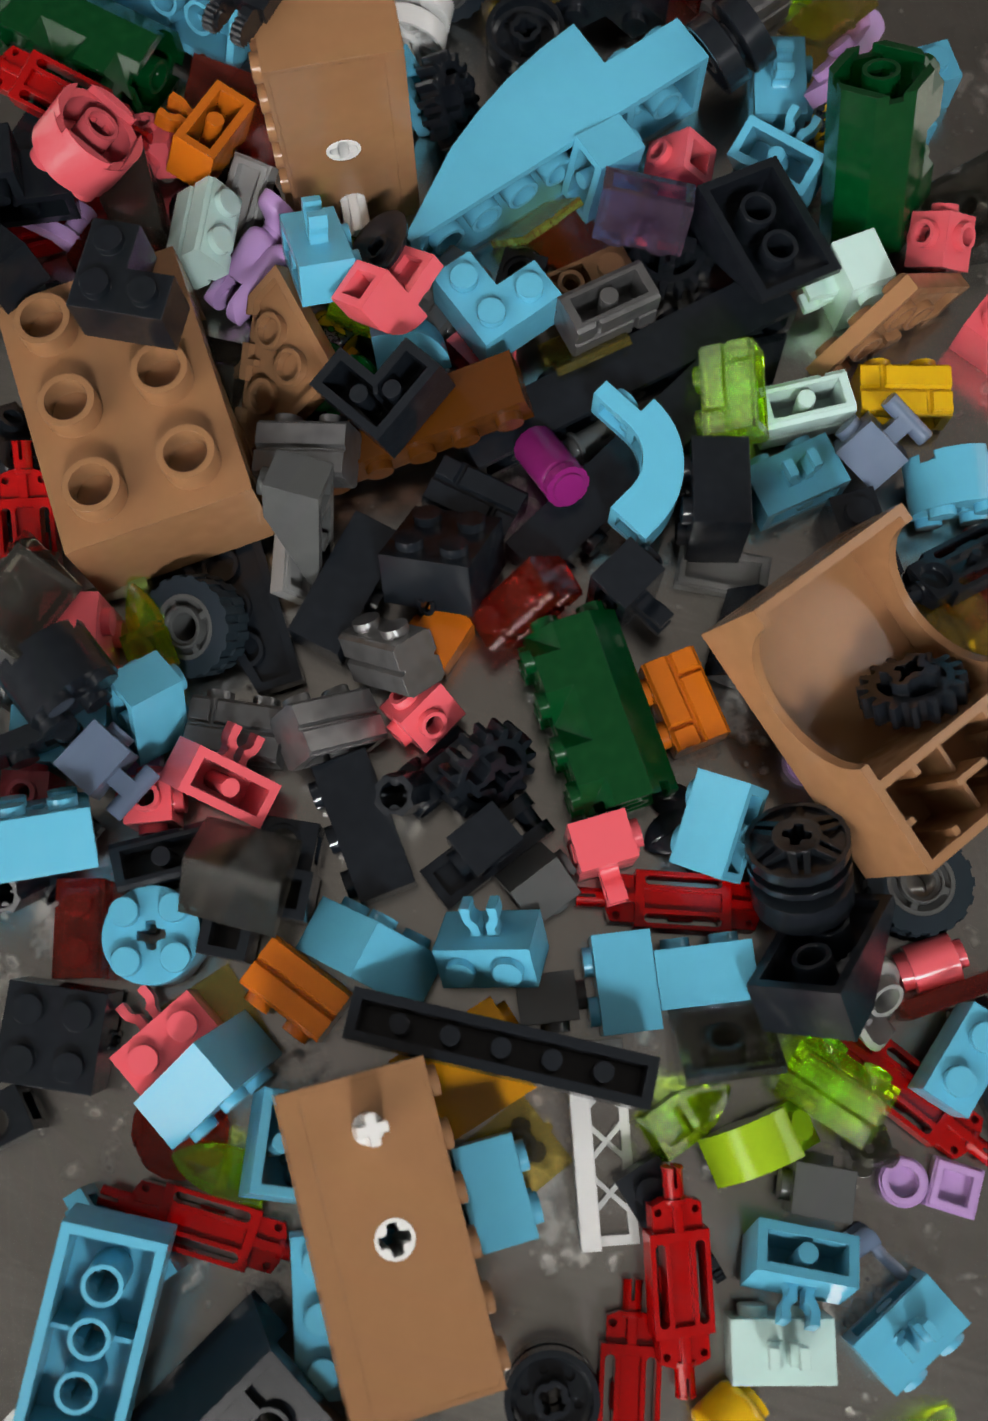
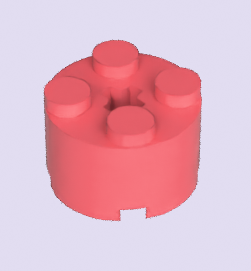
(86, 141)

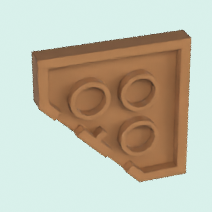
(905, 303)
(281, 356)

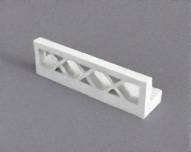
(585, 1174)

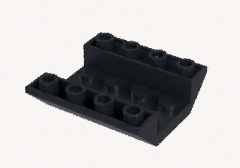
(238, 1376)

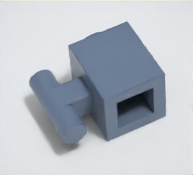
(874, 448)
(100, 761)

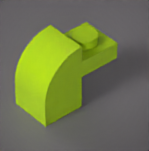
(758, 1144)

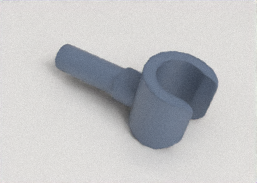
(871, 1243)

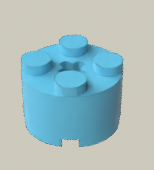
(948, 486)
(128, 933)

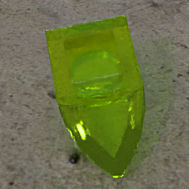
(145, 628)
(683, 1118)
(215, 1170)

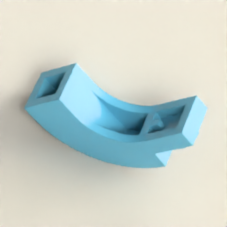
(660, 459)

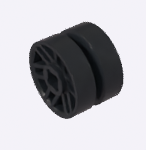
(517, 32)
(733, 42)
(542, 1367)

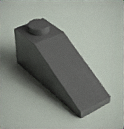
(299, 508)

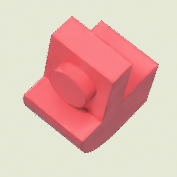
(389, 297)

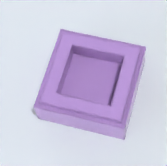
(953, 1187)

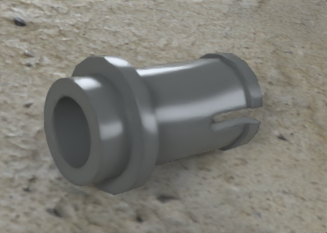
(588, 440)

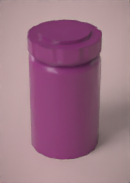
(551, 466)

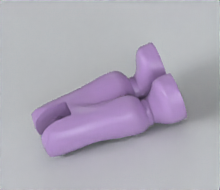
(251, 260)

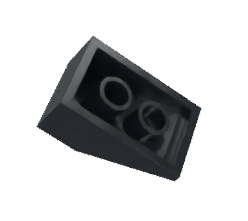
(761, 231)
(825, 980)

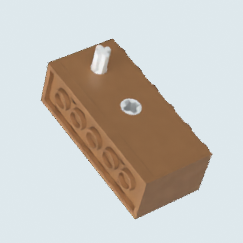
(338, 106)
(405, 1315)

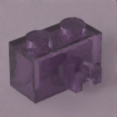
(643, 212)

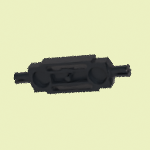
(950, 570)

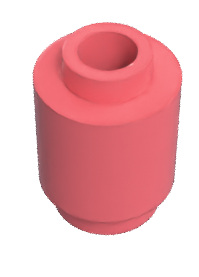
(930, 963)

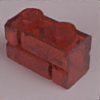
(531, 592)
(78, 929)

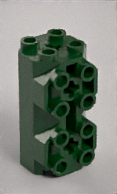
(100, 42)
(877, 141)
(595, 711)

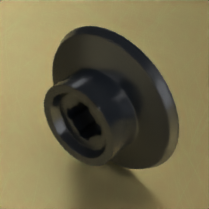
(383, 239)

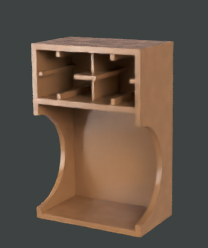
(132, 441)
(798, 665)

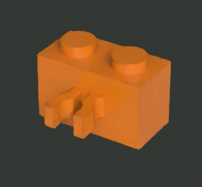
(207, 134)

